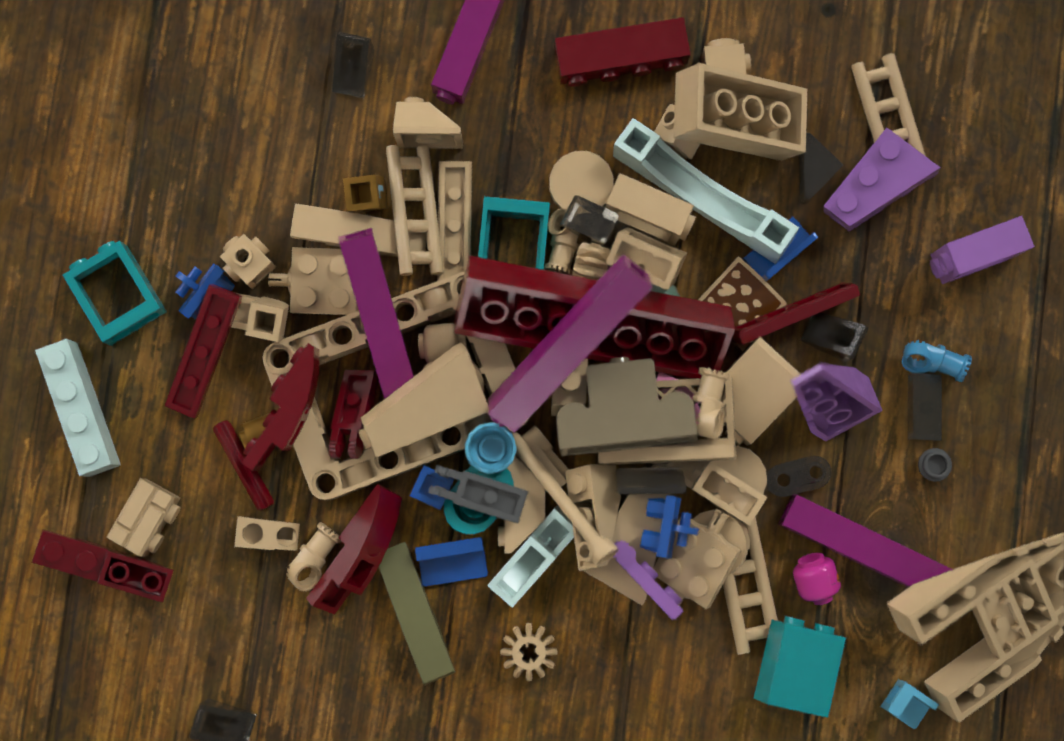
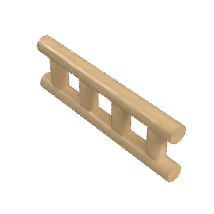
(899, 101)
(403, 226)
(763, 597)

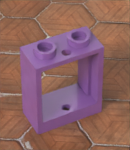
(981, 250)

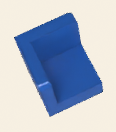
(421, 488)

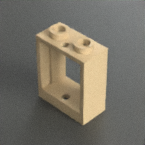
(650, 210)
(653, 256)

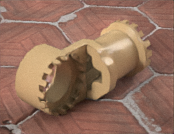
(562, 243)
(709, 394)
(312, 556)

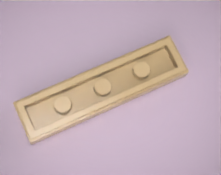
(454, 216)

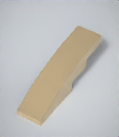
(327, 225)
(720, 488)

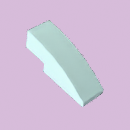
(533, 557)

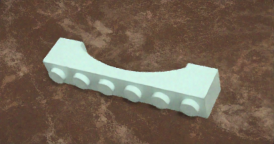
(656, 161)

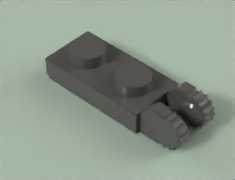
(483, 494)

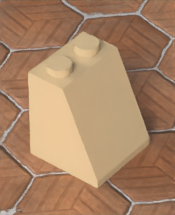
(759, 390)

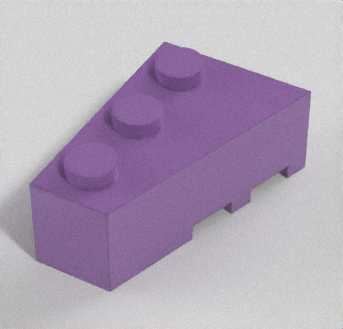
(880, 178)

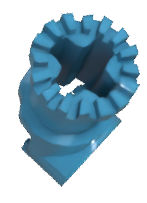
(936, 360)

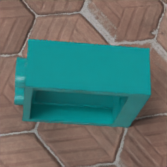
(514, 209)
(133, 319)

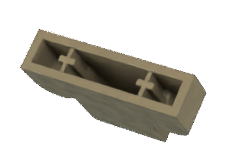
(625, 411)

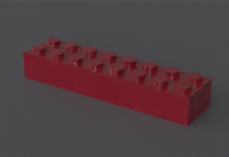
(526, 303)

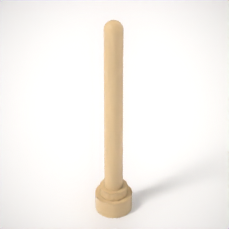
(600, 548)

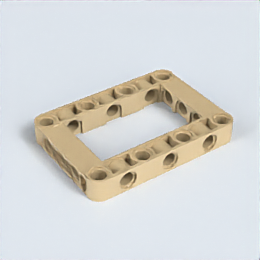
(350, 475)

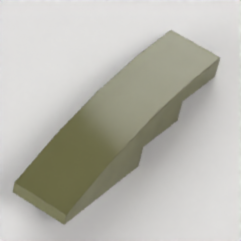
(415, 614)

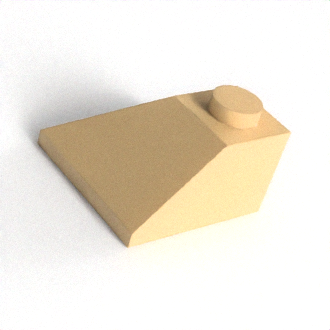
(422, 124)

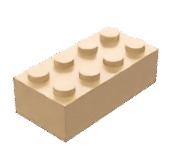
(740, 112)

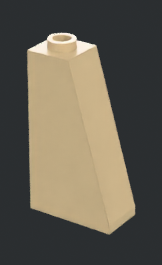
(426, 404)
(629, 527)

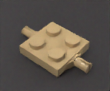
(317, 282)
(702, 565)

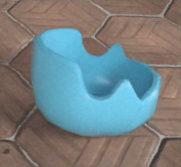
(490, 448)

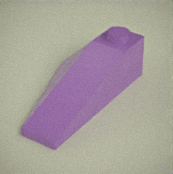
(835, 399)

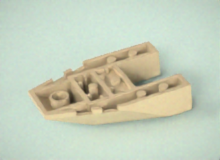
(1018, 609)

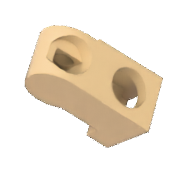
(266, 534)

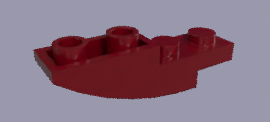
(295, 397)
(365, 545)
(103, 565)

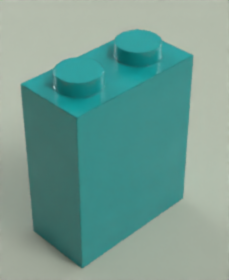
(800, 666)

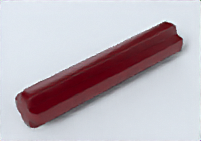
(251, 479)

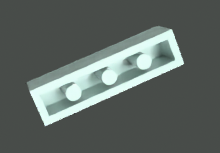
(78, 408)

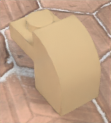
(261, 317)

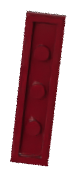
(794, 312)
(203, 351)

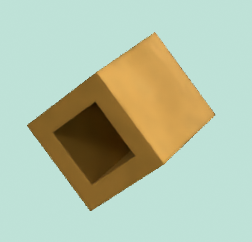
(365, 193)

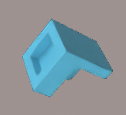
(908, 704)

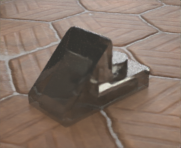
(592, 222)

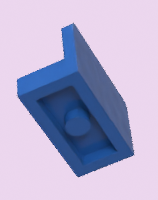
(768, 269)
(452, 561)

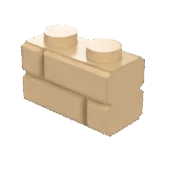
(144, 518)

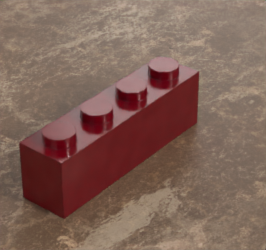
(622, 51)

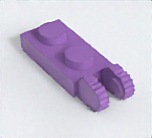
(645, 577)

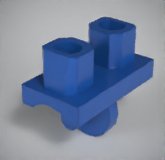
(193, 303)
(663, 541)

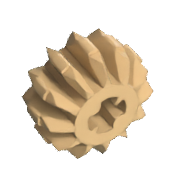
(591, 261)
(517, 653)

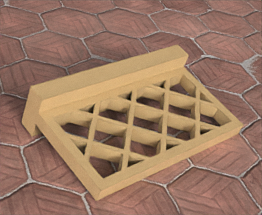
(702, 450)

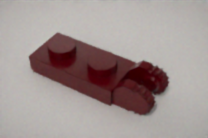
(353, 402)

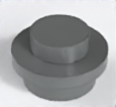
(934, 464)

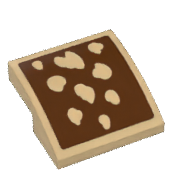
(745, 293)

